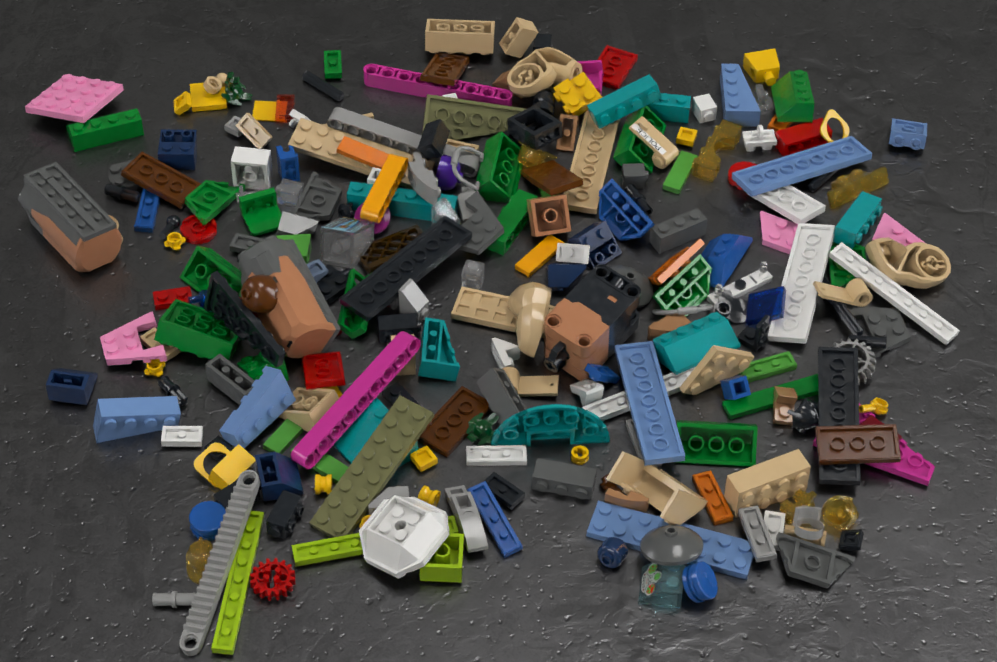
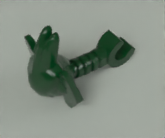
(234, 90)
(481, 428)

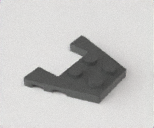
(482, 224)
(882, 323)

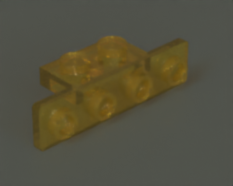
(851, 185)

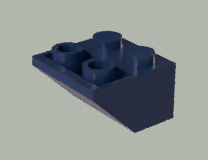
(178, 149)
(601, 241)
(70, 385)
(277, 474)

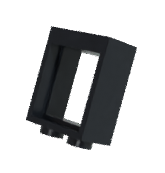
(550, 128)

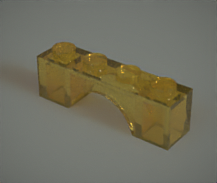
(724, 137)

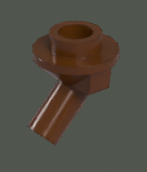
(607, 484)

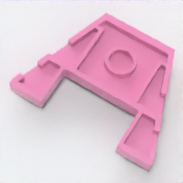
(124, 344)

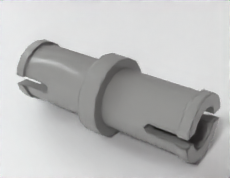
(172, 599)

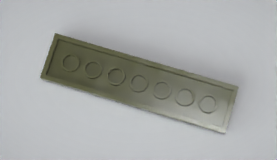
(372, 468)

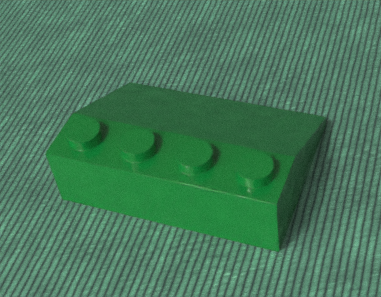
(195, 331)

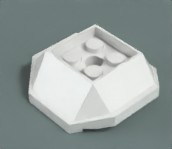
(403, 535)

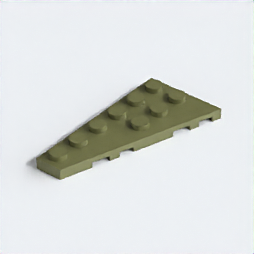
(467, 117)

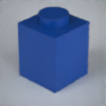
(735, 387)

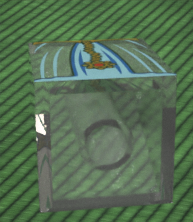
(345, 241)

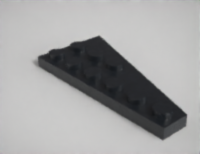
(240, 320)

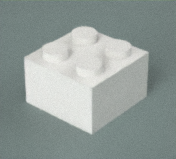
(252, 168)

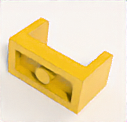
(231, 467)

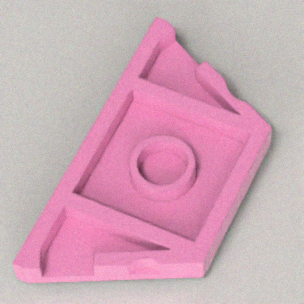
(891, 228)
(777, 232)

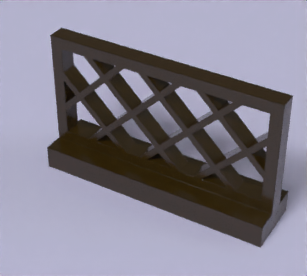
(376, 262)

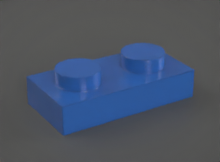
(601, 373)

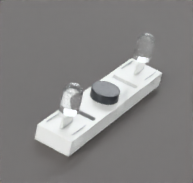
(743, 285)

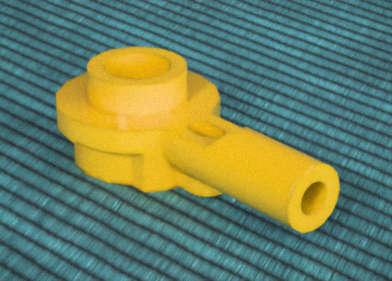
(877, 406)

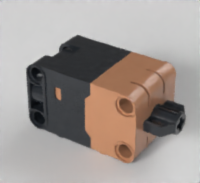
(591, 322)

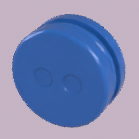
(206, 519)
(699, 582)

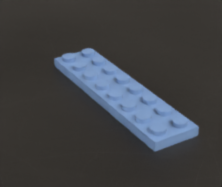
(801, 166)
(649, 403)
(720, 551)

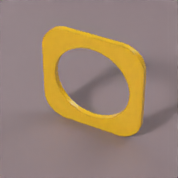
(823, 129)
(198, 463)

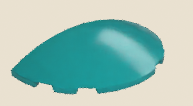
(551, 422)

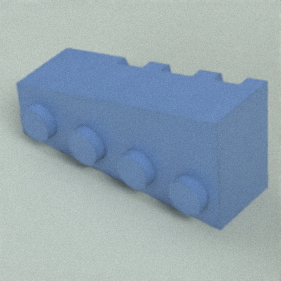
(737, 98)
(259, 408)
(134, 416)

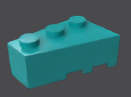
(436, 353)

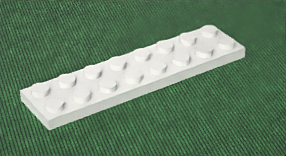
(804, 266)

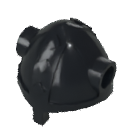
(805, 416)

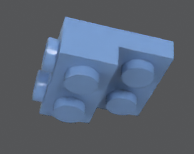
(908, 134)

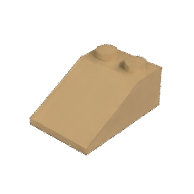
(309, 406)

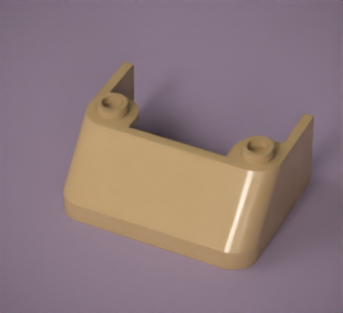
(664, 492)

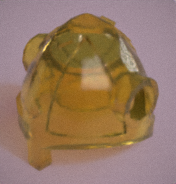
(840, 512)

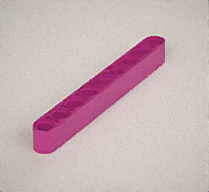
(409, 83)
(355, 400)

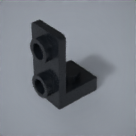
(756, 338)

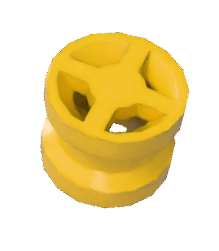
(323, 484)
(429, 496)

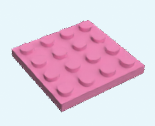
(74, 98)

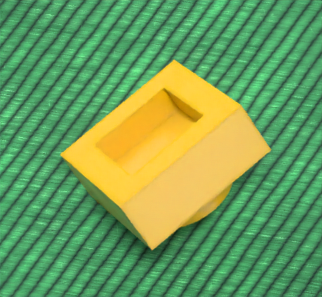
(182, 103)
(686, 136)
(423, 458)

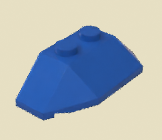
(622, 213)
(724, 255)

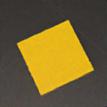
(204, 101)

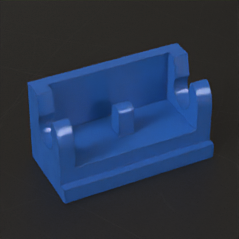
(288, 164)

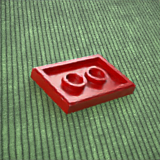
(616, 66)
(323, 370)

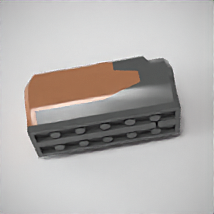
(69, 218)
(301, 316)

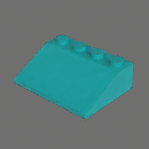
(361, 430)

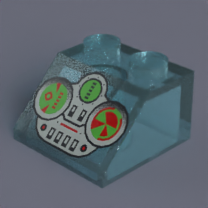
(661, 585)

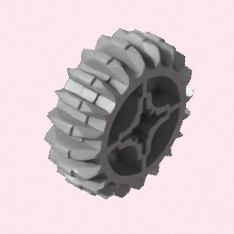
(865, 366)

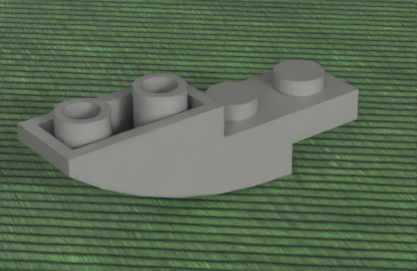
(423, 180)
(467, 518)

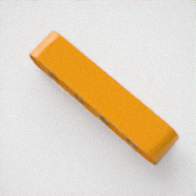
(384, 188)

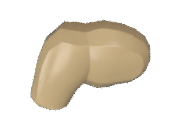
(541, 70)
(910, 265)
(531, 306)

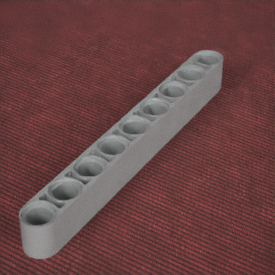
(394, 137)

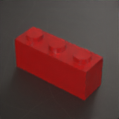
(801, 137)

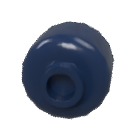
(612, 552)

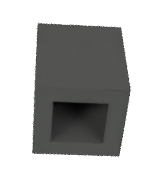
(635, 175)

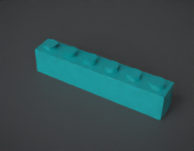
(403, 204)

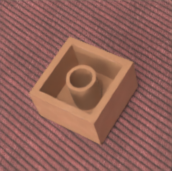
(548, 215)

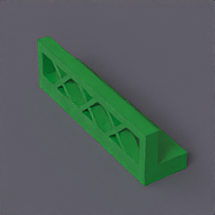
(357, 325)

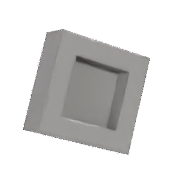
(230, 126)

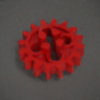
(282, 572)

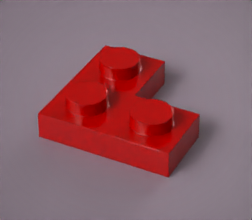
(165, 298)

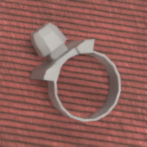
(808, 515)

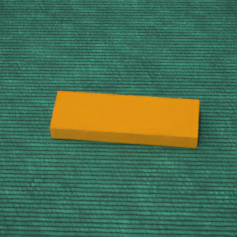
(538, 256)

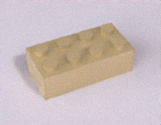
(459, 36)
(767, 482)

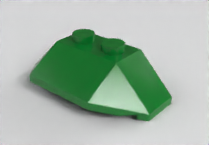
(686, 287)

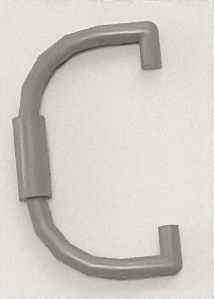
(454, 162)
(683, 310)

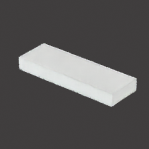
(496, 455)

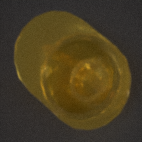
(530, 157)
(197, 558)

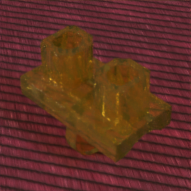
(800, 498)

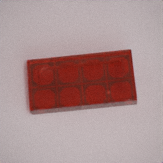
(284, 106)

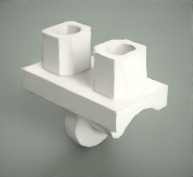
(759, 137)

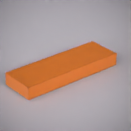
(362, 152)
(710, 490)

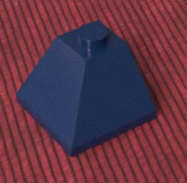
(563, 274)

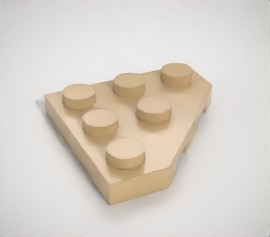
(715, 366)

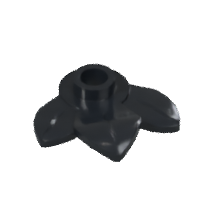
(732, 306)

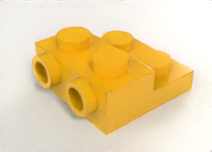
(576, 94)

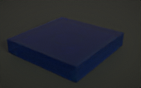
(766, 302)

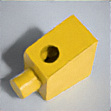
(762, 66)

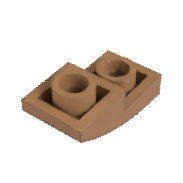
(632, 501)

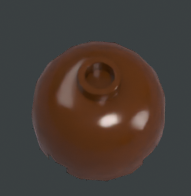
(259, 293)

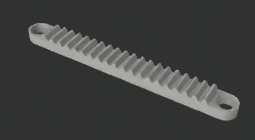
(219, 563)

